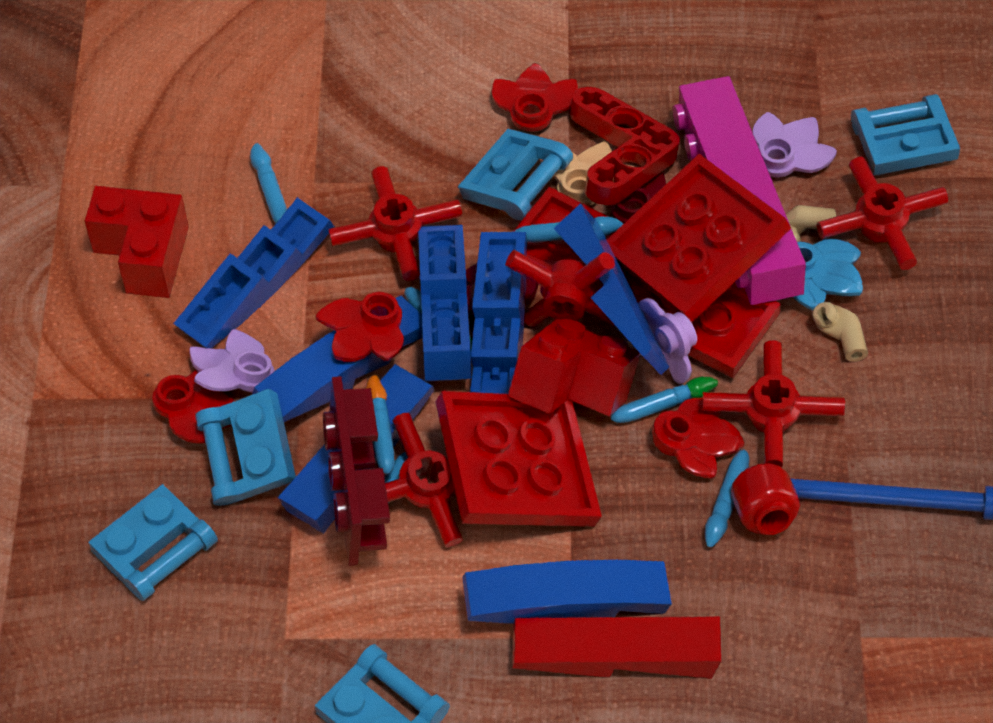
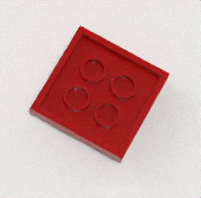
(696, 237)
(516, 461)

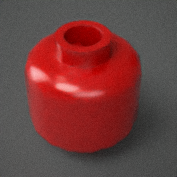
(765, 499)

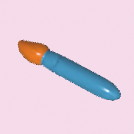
(384, 446)

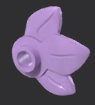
(791, 145)
(674, 335)
(237, 366)

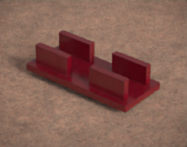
(362, 496)

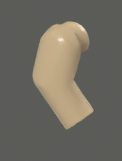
(806, 217)
(843, 326)

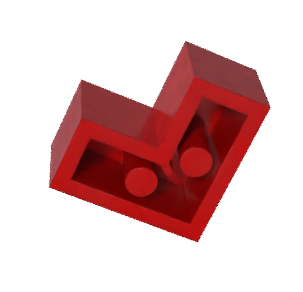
(144, 232)
(575, 366)

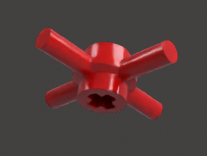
(882, 213)
(395, 223)
(565, 288)
(773, 403)
(419, 491)

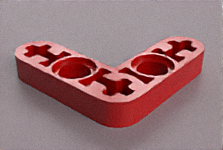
(644, 144)

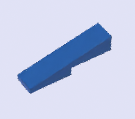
(615, 297)
(444, 303)
(310, 492)

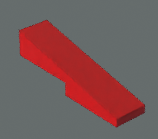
(622, 643)

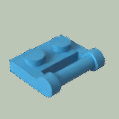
(907, 143)
(507, 164)
(259, 443)
(145, 532)
(355, 702)

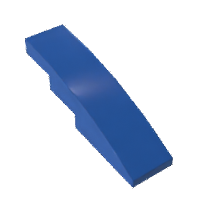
(256, 275)
(497, 313)
(307, 377)
(566, 590)

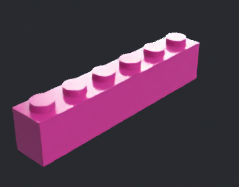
(720, 133)

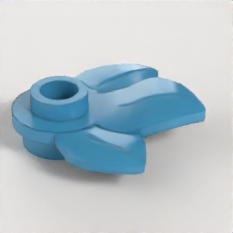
(829, 271)

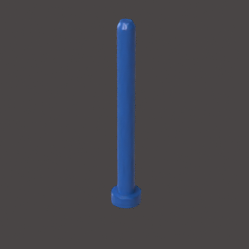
(897, 496)

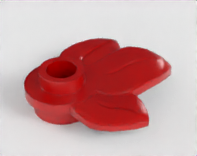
(533, 98)
(364, 326)
(190, 400)
(698, 438)

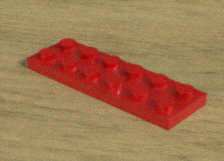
(724, 331)

